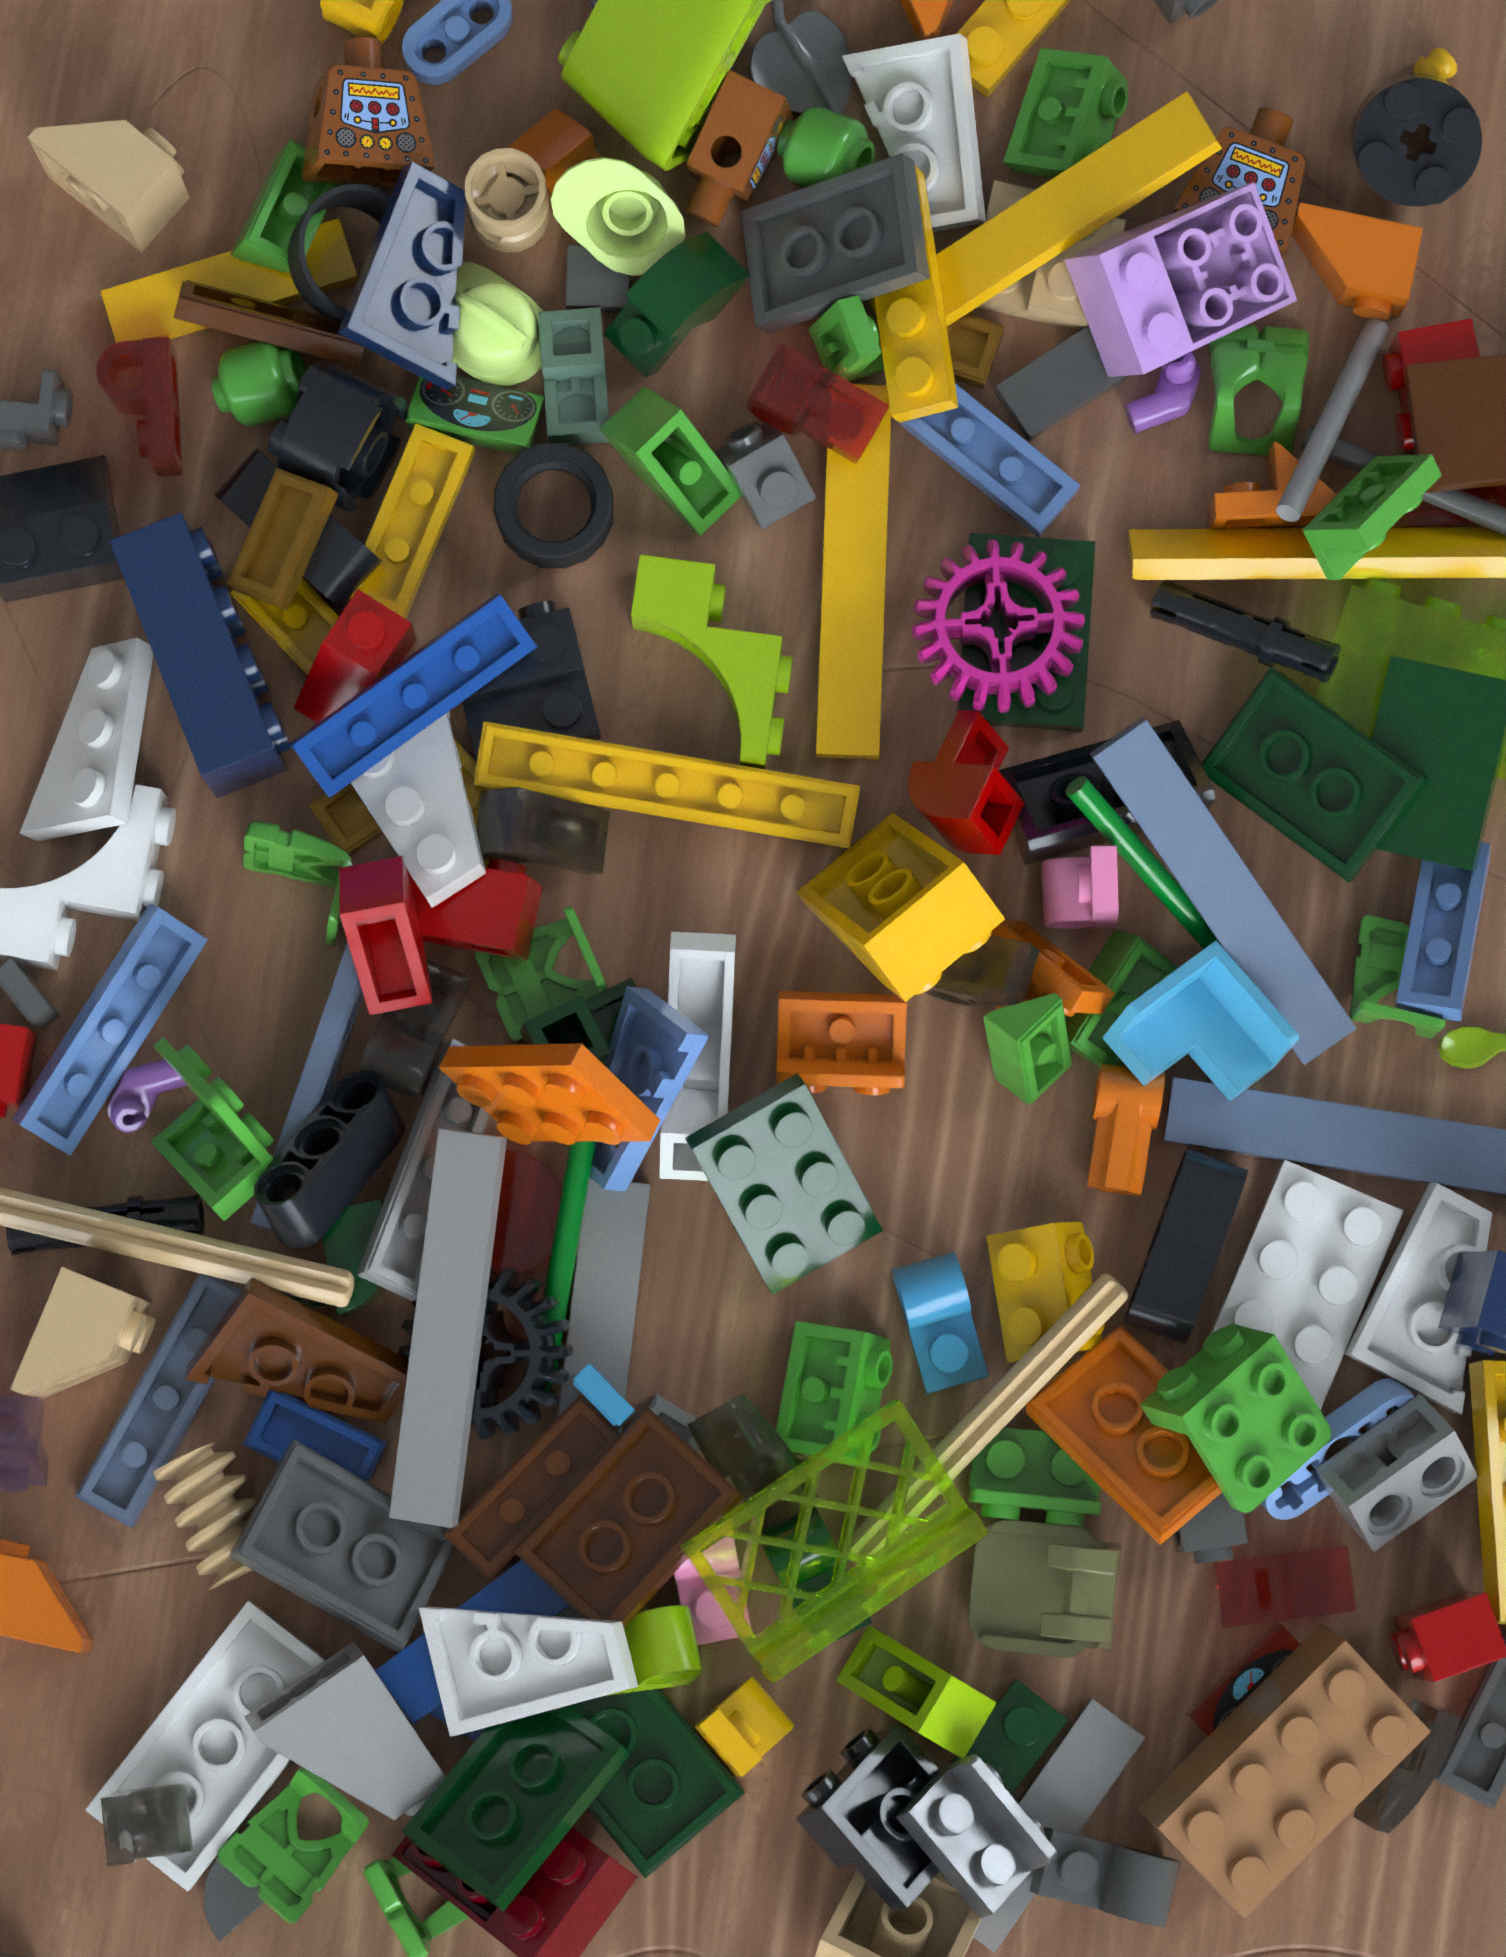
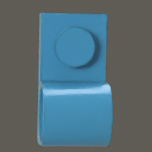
(940, 1322)

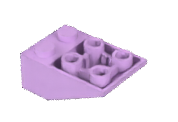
(1180, 281)

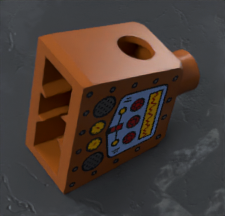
(365, 121)
(742, 121)
(1257, 159)

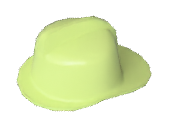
(617, 214)
(496, 328)

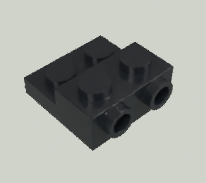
(543, 688)
(857, 1812)

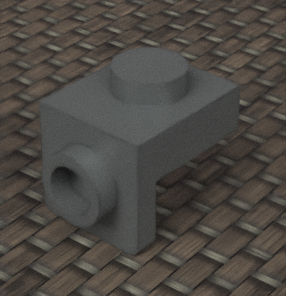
(37, 422)
(765, 472)

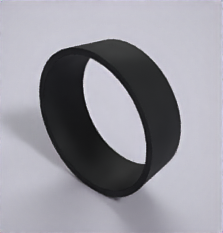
(357, 196)

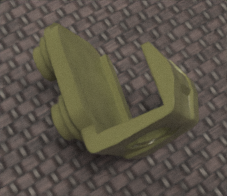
(1043, 1589)

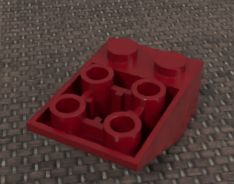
(554, 1910)

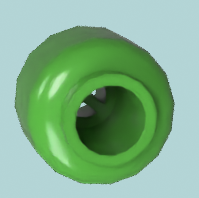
(823, 146)
(258, 382)

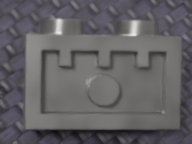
(976, 1833)

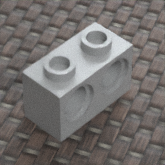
(1397, 1472)

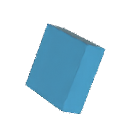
(603, 1396)

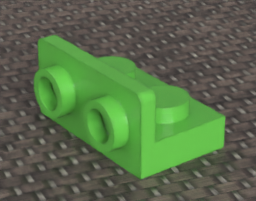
(1065, 112)
(1368, 509)
(831, 1385)
(1033, 1473)

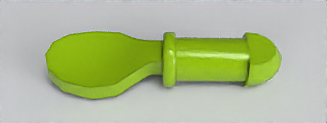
(1471, 1046)

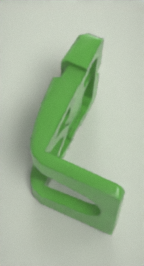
(1246, 355)
(298, 858)
(1379, 972)
(532, 985)
(280, 1862)
(411, 1931)

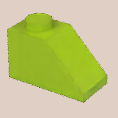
(916, 1692)

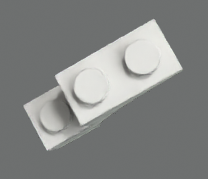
(112, 883)
(704, 994)

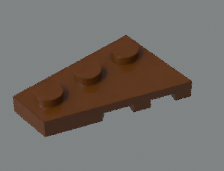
(297, 1351)

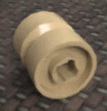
(507, 200)

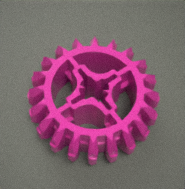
(1026, 621)

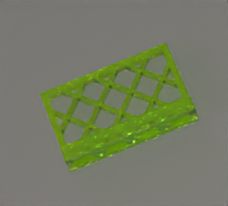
(865, 1587)

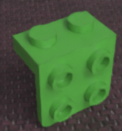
(208, 1141)
(1242, 1413)

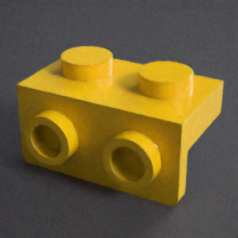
(1038, 1279)

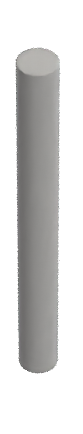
(1332, 420)

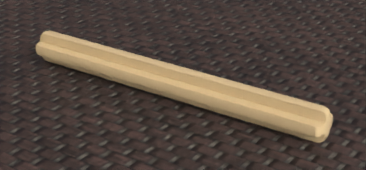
(175, 1247)
(1002, 1403)

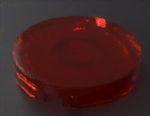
(525, 1214)

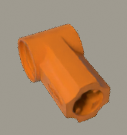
(1123, 1127)

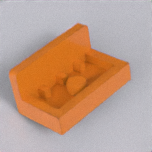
(842, 1040)

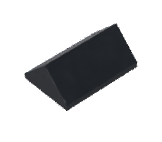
(1050, 819)

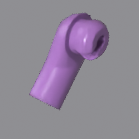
(1171, 397)
(138, 1092)

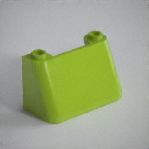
(657, 67)

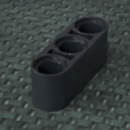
(339, 558)
(329, 1159)
(1186, 1246)

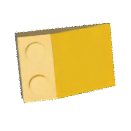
(902, 906)

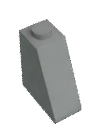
(350, 1734)

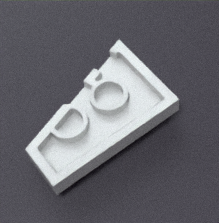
(925, 109)
(97, 747)
(425, 811)
(1402, 1319)

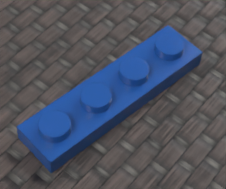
(413, 695)

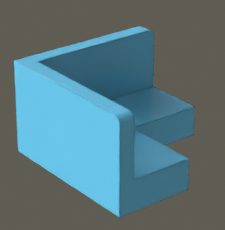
(1210, 1014)

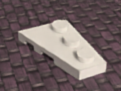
(521, 1664)

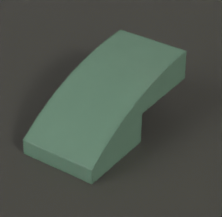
(574, 375)

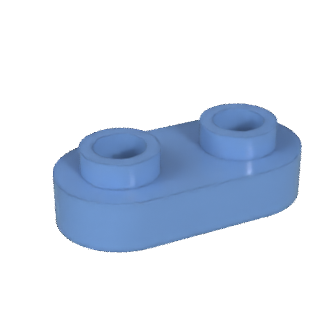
(452, 29)

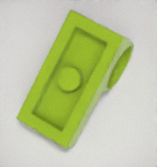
(663, 1648)

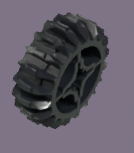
(538, 1349)

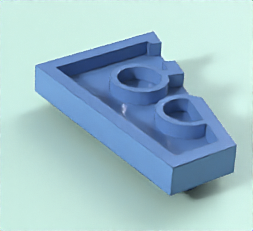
(652, 1057)

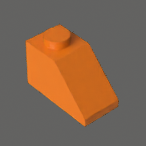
(1360, 258)
(35, 1604)

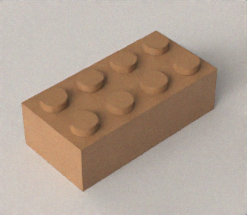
(1283, 1770)

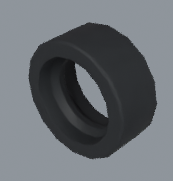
(538, 460)

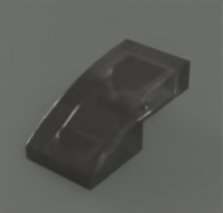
(749, 1451)
(1414, 1774)

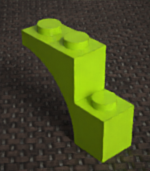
(678, 603)

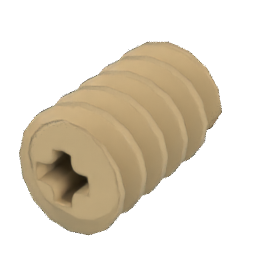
(209, 1508)

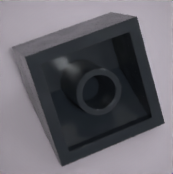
(57, 529)

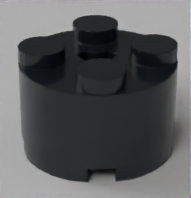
(1429, 174)
(339, 433)

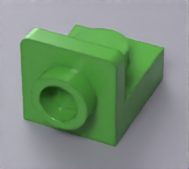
(848, 340)

